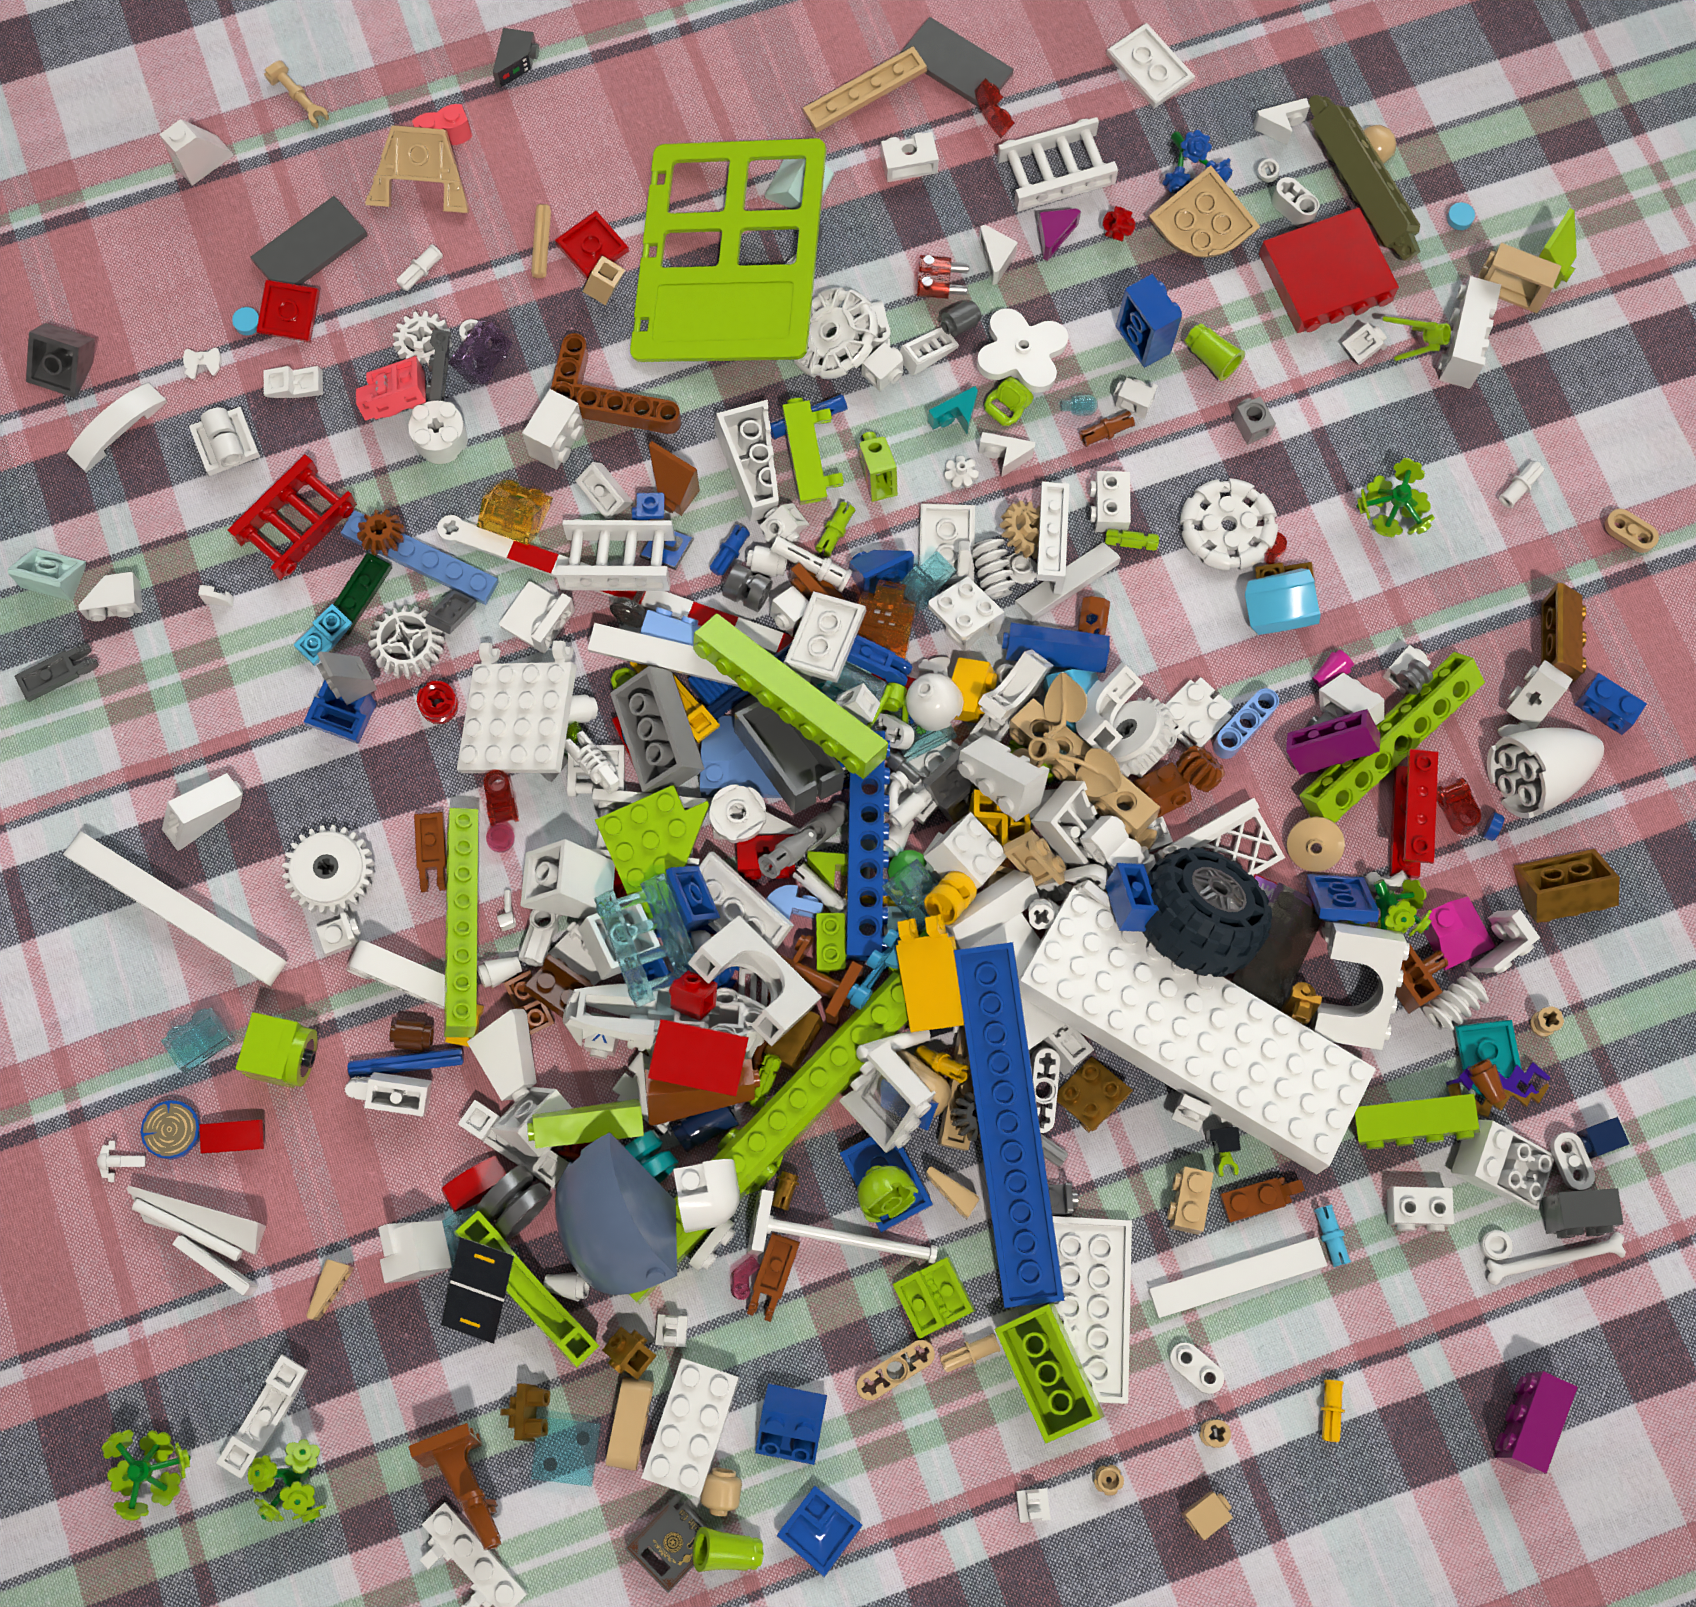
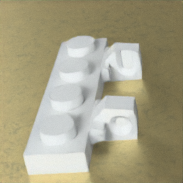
(458, 1542)

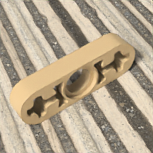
(919, 1365)

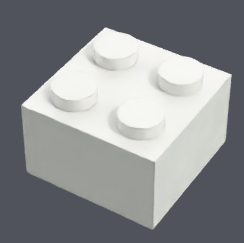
(553, 429)
(967, 849)
(600, 947)

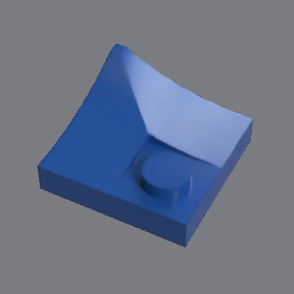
(819, 1531)

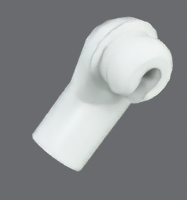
(1393, 883)

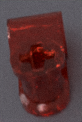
(1458, 800)
(501, 803)

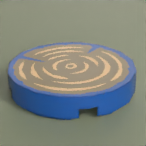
(170, 1129)

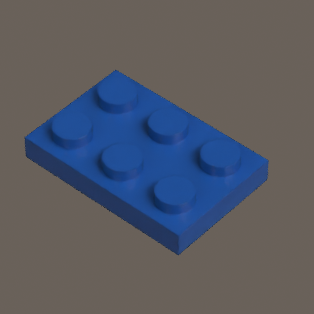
(1342, 898)
(869, 1154)

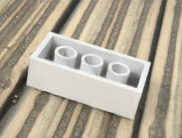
(690, 1427)

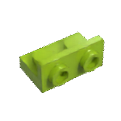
(831, 942)

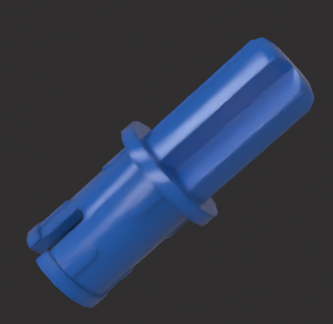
(729, 550)

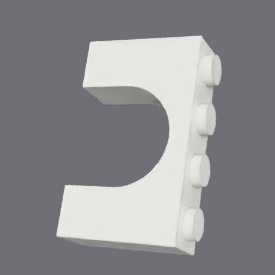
(743, 947)
(1366, 1023)

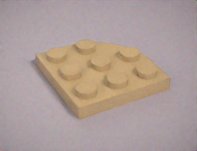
(1204, 218)

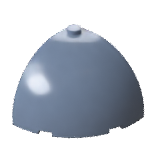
(616, 1220)

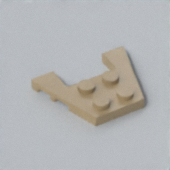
(418, 156)

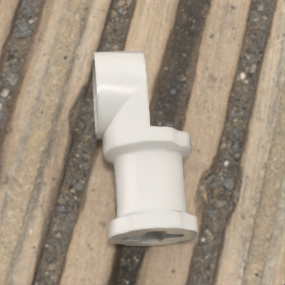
(1042, 913)

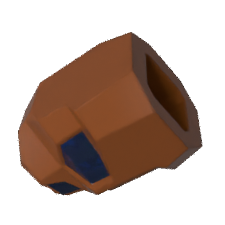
(1094, 615)

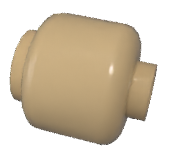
(721, 1491)

